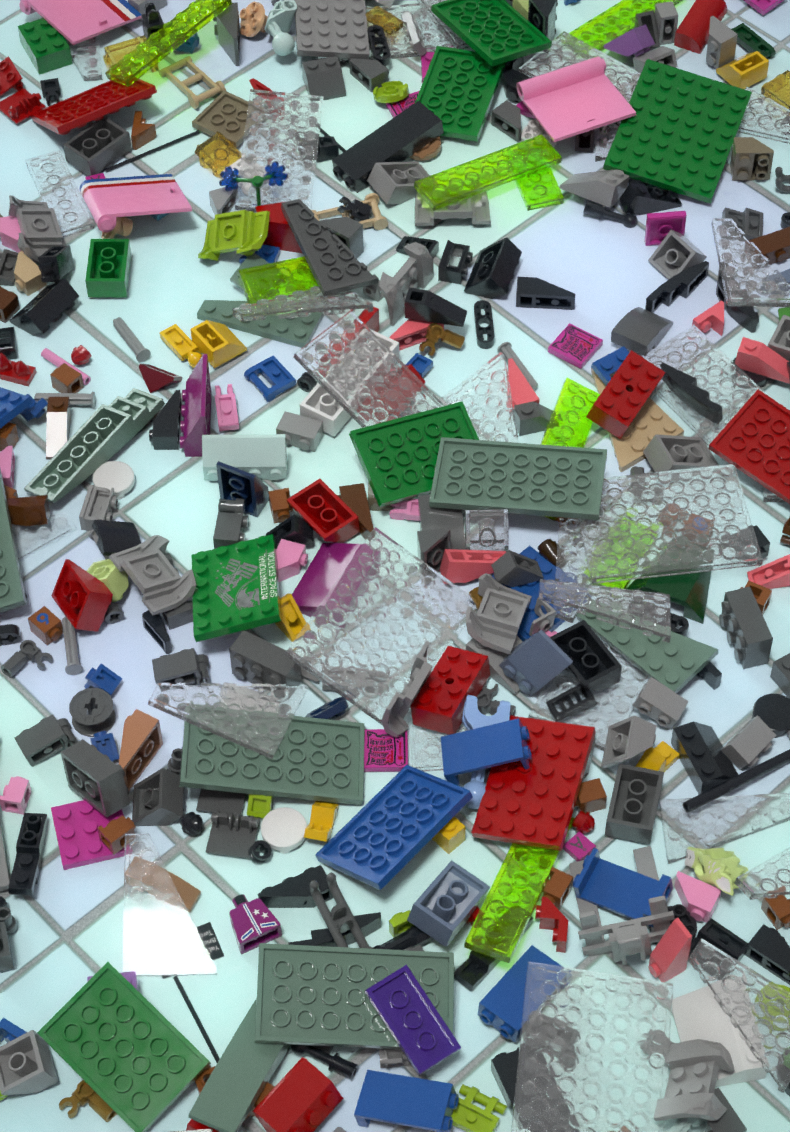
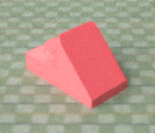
(711, 318)

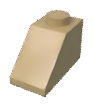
(27, 275)

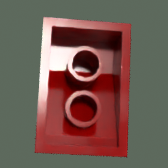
(81, 597)

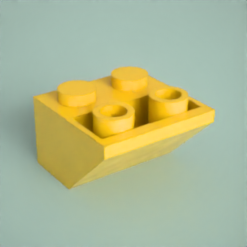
(745, 70)
(216, 342)

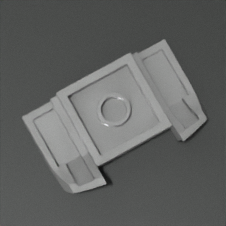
(473, 207)
(37, 226)
(414, 273)
(154, 575)
(497, 616)
(394, 715)
(693, 1081)

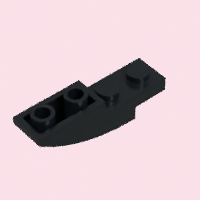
(741, 314)
(29, 854)

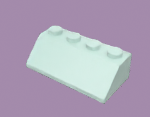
(254, 453)

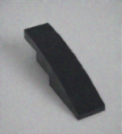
(679, 285)
(686, 389)
(322, 937)
(476, 968)

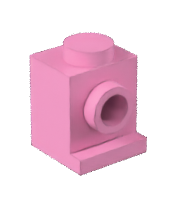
(16, 795)

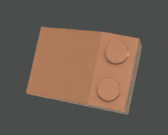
(139, 745)

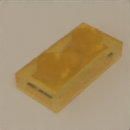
(386, 20)

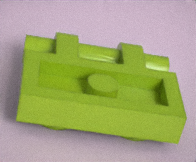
(472, 1118)

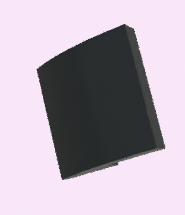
(115, 536)
(722, 939)

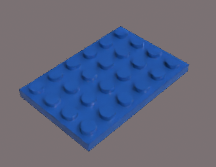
(393, 826)

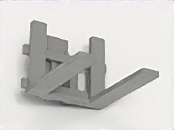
(630, 935)

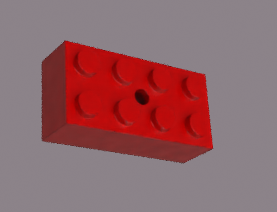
(625, 394)
(444, 693)

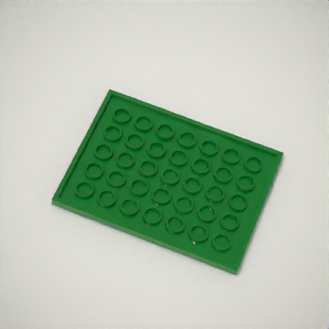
(678, 131)

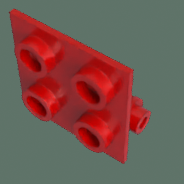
(9, 76)
(21, 105)

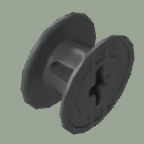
(92, 711)

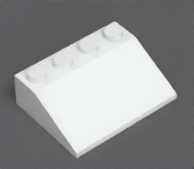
(701, 1017)

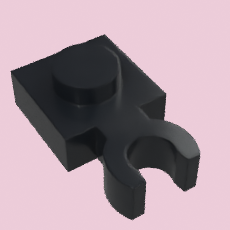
(50, 90)
(357, 210)

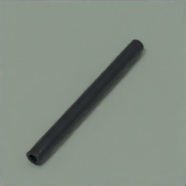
(736, 782)

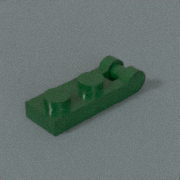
(753, 42)

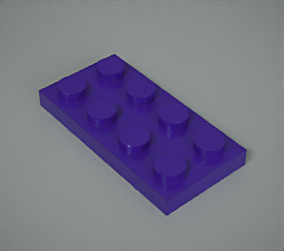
(412, 1020)

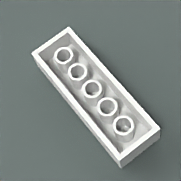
(324, 407)

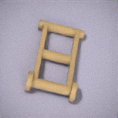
(193, 99)
(372, 199)

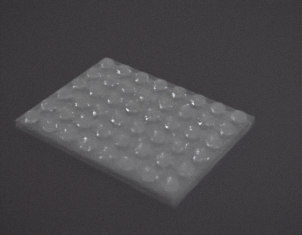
(670, 525)
(377, 623)
(591, 1052)

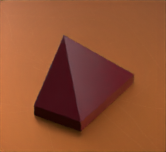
(157, 378)

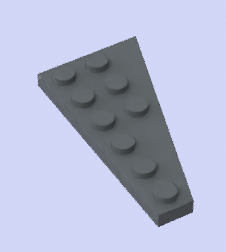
(325, 253)

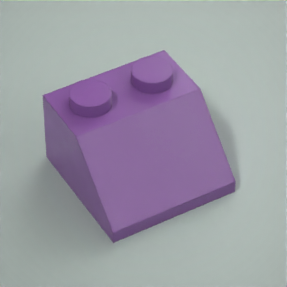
(632, 43)

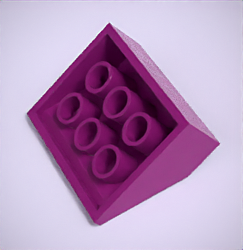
(196, 409)
(322, 574)

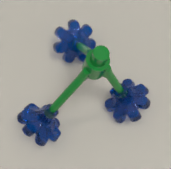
(274, 175)

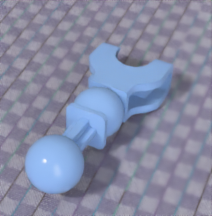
(474, 719)

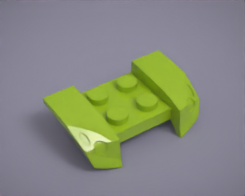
(235, 231)

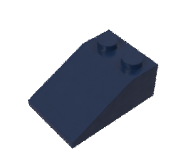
(242, 485)

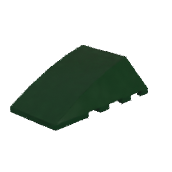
(684, 589)

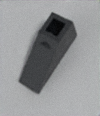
(644, 199)
(429, 307)
(295, 891)

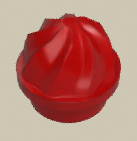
(80, 355)
(583, 822)

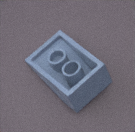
(535, 662)
(448, 903)

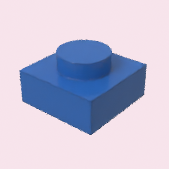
(421, 364)

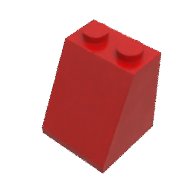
(278, 229)

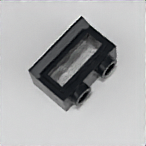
(454, 263)

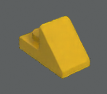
(291, 617)
(658, 758)

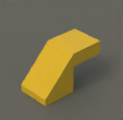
(321, 821)

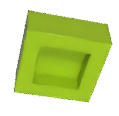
(259, 805)
(399, 924)

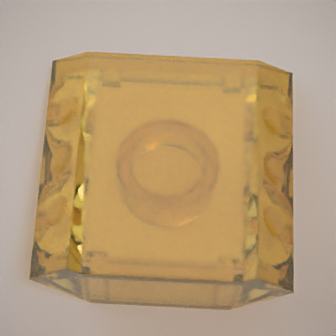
(217, 153)

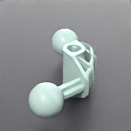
(279, 26)

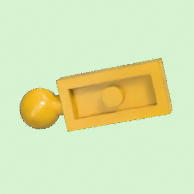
(181, 344)

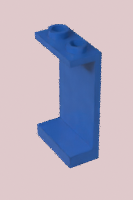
(485, 748)
(618, 887)
(505, 1001)
(406, 1101)

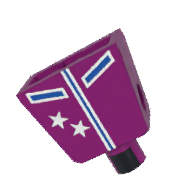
(253, 923)

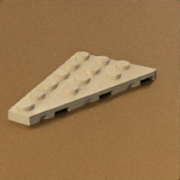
(648, 422)

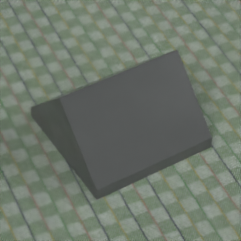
(432, 546)

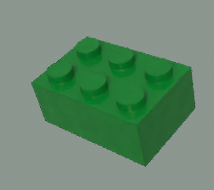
(44, 46)
(108, 268)

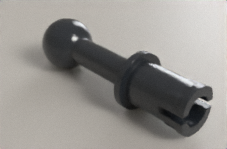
(628, 220)
(335, 1062)

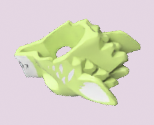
(715, 867)

